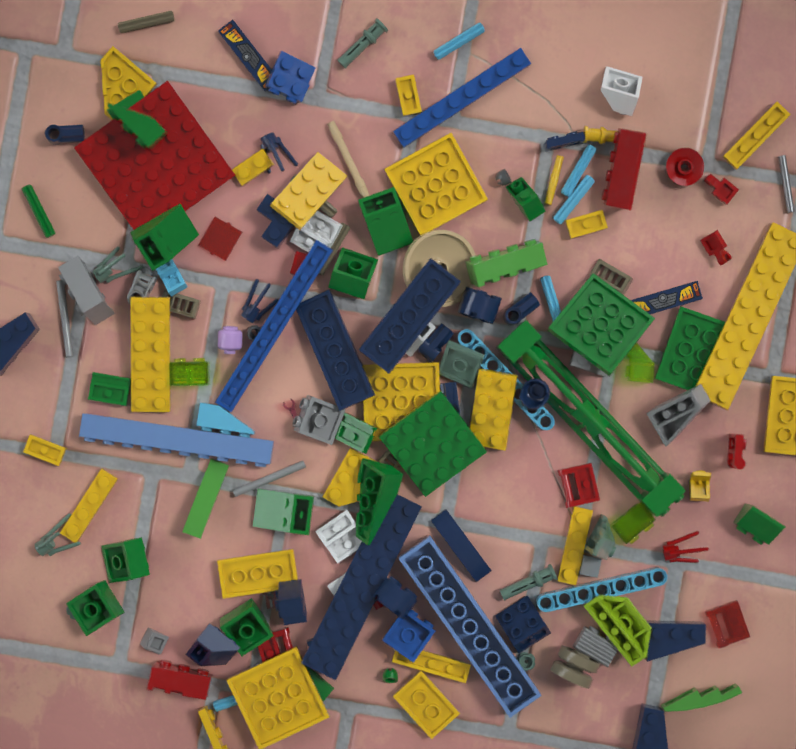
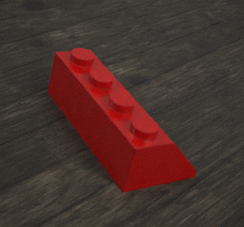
(624, 168)

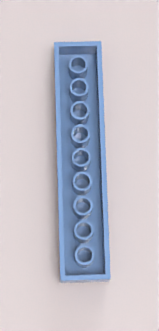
(469, 626)

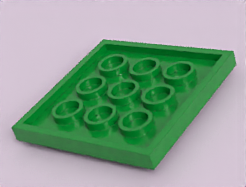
(601, 324)
(688, 348)
(433, 443)

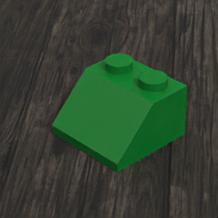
(353, 273)
(758, 524)
(125, 560)
(95, 607)
(246, 626)

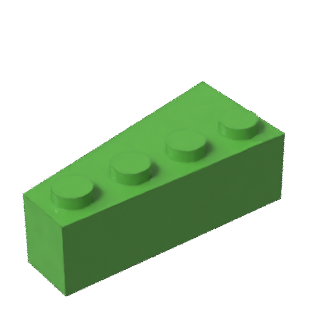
(506, 262)

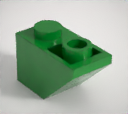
(525, 199)

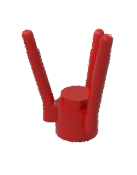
(671, 551)

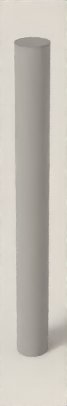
(64, 318)
(269, 478)

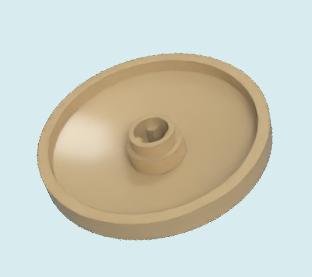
(446, 249)

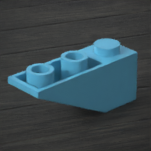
(217, 417)

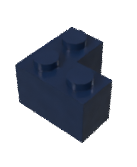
(279, 227)
(291, 602)

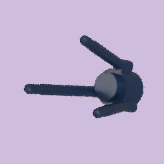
(270, 143)
(251, 311)

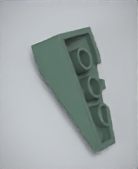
(601, 540)

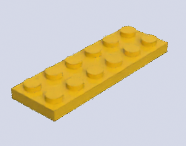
(150, 354)

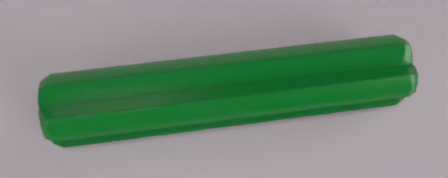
(38, 211)

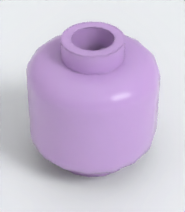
(230, 339)

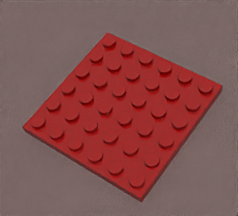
(152, 181)

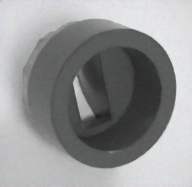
(504, 177)
(250, 334)

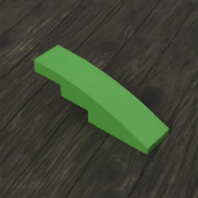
(205, 498)
(693, 699)

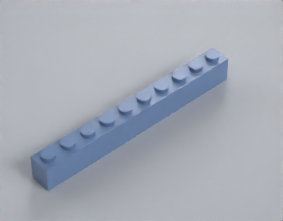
(176, 438)

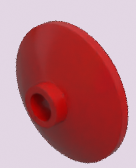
(694, 164)

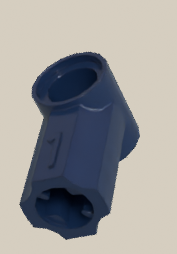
(67, 134)
(522, 308)
(433, 345)
(451, 393)

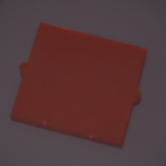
(220, 238)

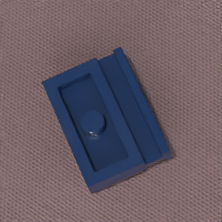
(570, 139)

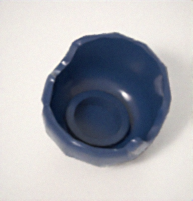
(534, 393)

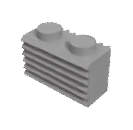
(595, 646)

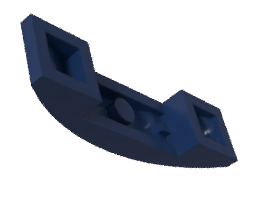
(461, 545)

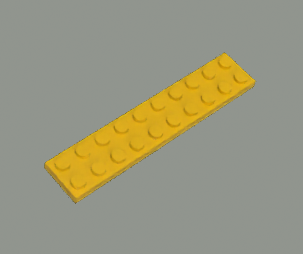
(749, 316)

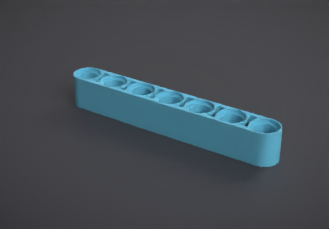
(489, 356)
(591, 587)

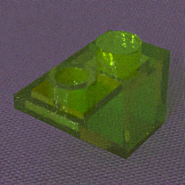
(640, 366)

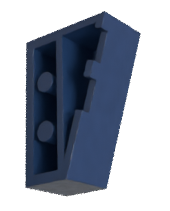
(14, 338)
(673, 637)
(650, 729)

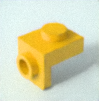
(699, 486)

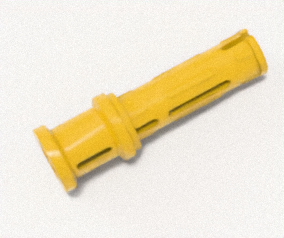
(598, 135)

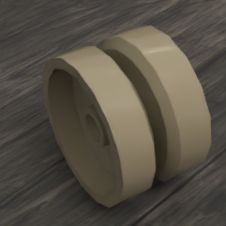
(576, 665)

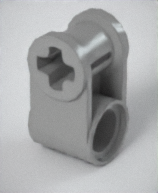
(141, 287)

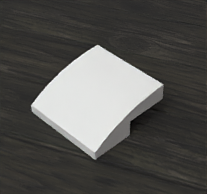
(317, 228)
(340, 536)

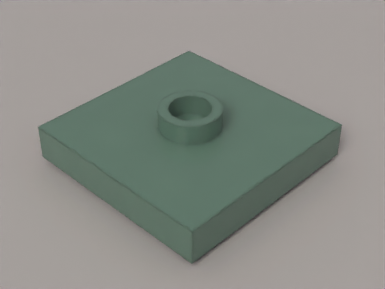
(460, 364)

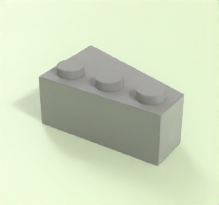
(84, 290)
(677, 413)

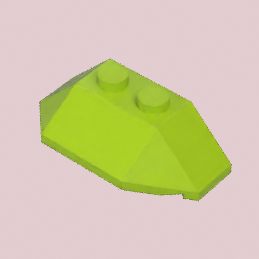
(622, 625)

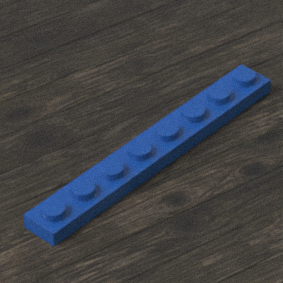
(462, 97)

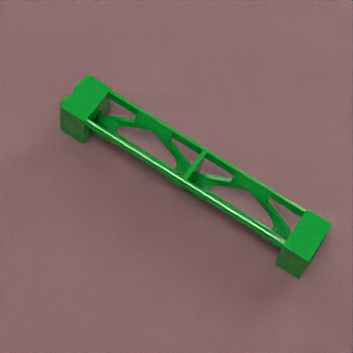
(659, 491)

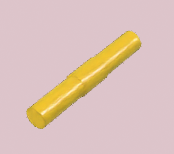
(554, 180)

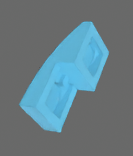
(171, 278)

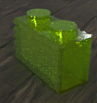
(189, 372)
(633, 523)

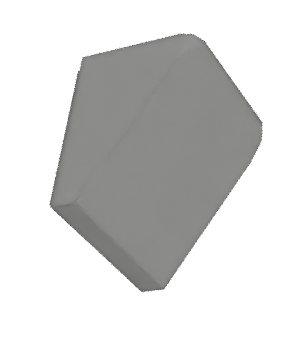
(590, 566)
(154, 641)

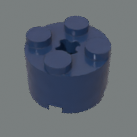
(479, 305)
(395, 598)

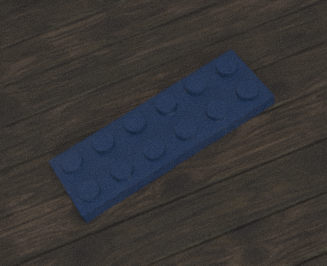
(409, 315)
(334, 350)

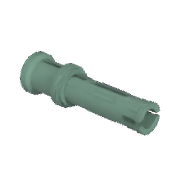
(369, 37)
(537, 579)

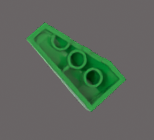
(377, 492)

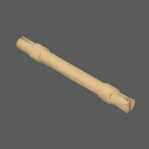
(338, 138)

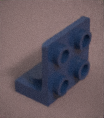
(523, 624)

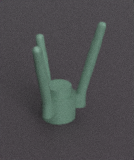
(104, 271)
(47, 544)

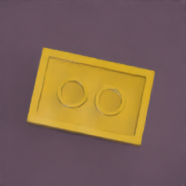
(426, 704)

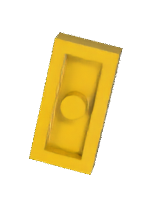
(408, 95)
(253, 167)
(586, 224)
(44, 450)

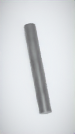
(786, 184)

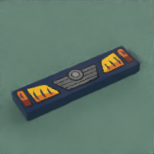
(246, 53)
(670, 298)

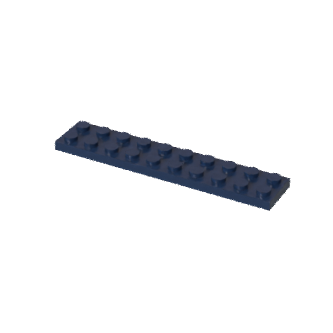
(355, 594)

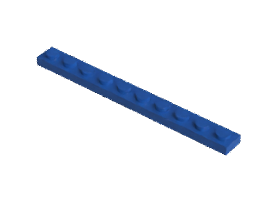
(274, 325)

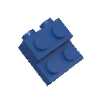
(290, 77)
(409, 635)

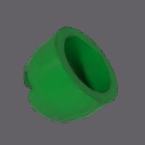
(390, 676)

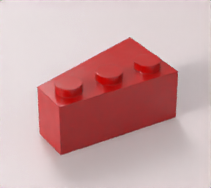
(180, 680)

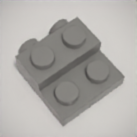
(318, 419)

